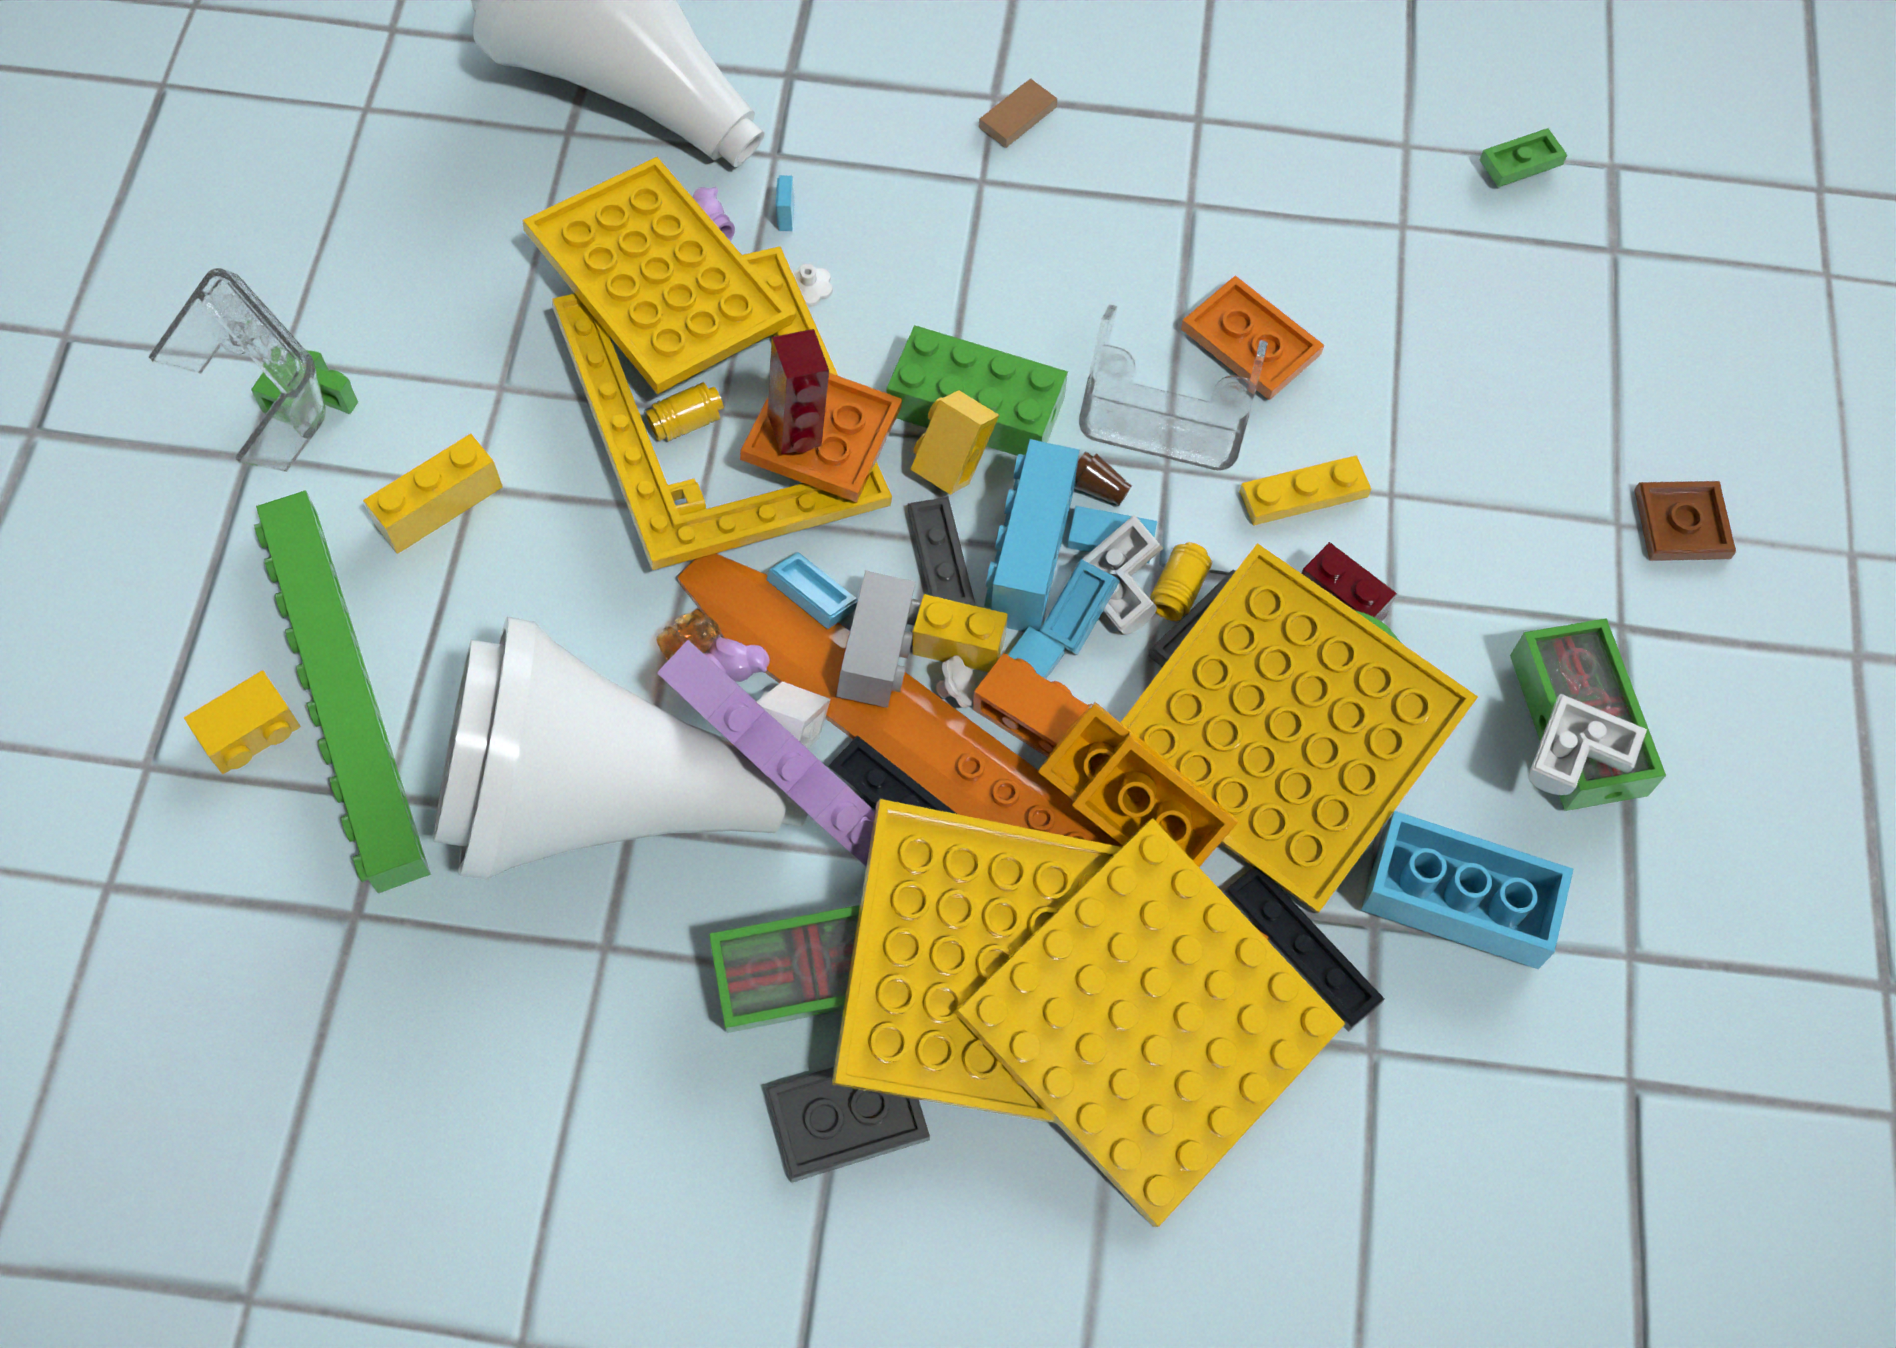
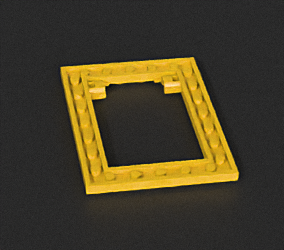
(690, 530)

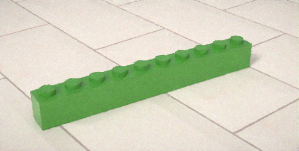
(341, 693)

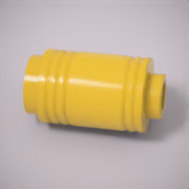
(684, 412)
(1181, 581)

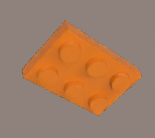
(1235, 322)

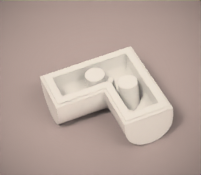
(1121, 557)
(1579, 733)

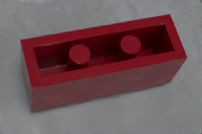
(797, 391)

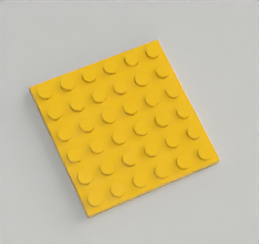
(1297, 722)
(934, 922)
(1151, 1021)

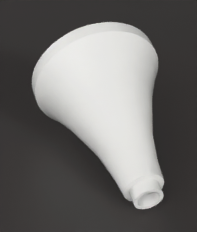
(629, 53)
(570, 761)

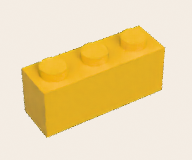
(433, 493)

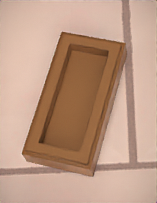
(1018, 113)

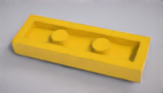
(1304, 490)

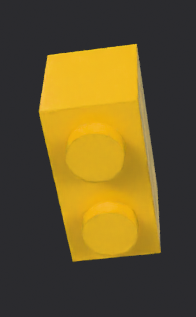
(953, 441)
(961, 630)
(242, 722)

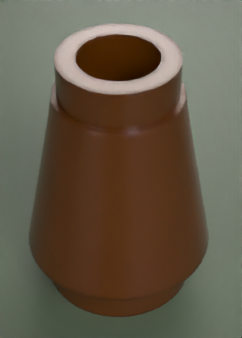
(1100, 479)

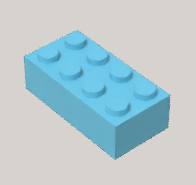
(1032, 534)
(1468, 890)

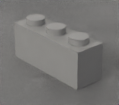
(878, 640)

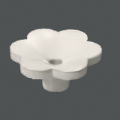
(813, 283)
(958, 682)

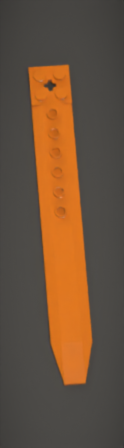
(915, 732)

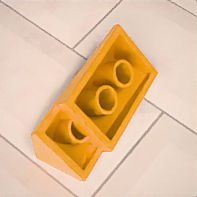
(1126, 783)

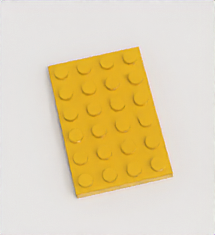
(657, 274)

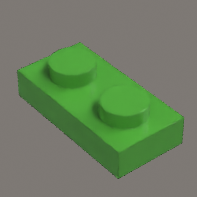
(1523, 157)

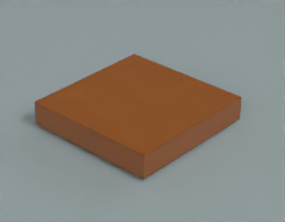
(1684, 520)

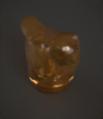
(692, 626)

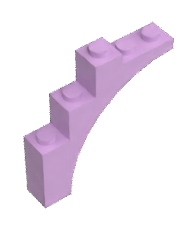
(771, 748)

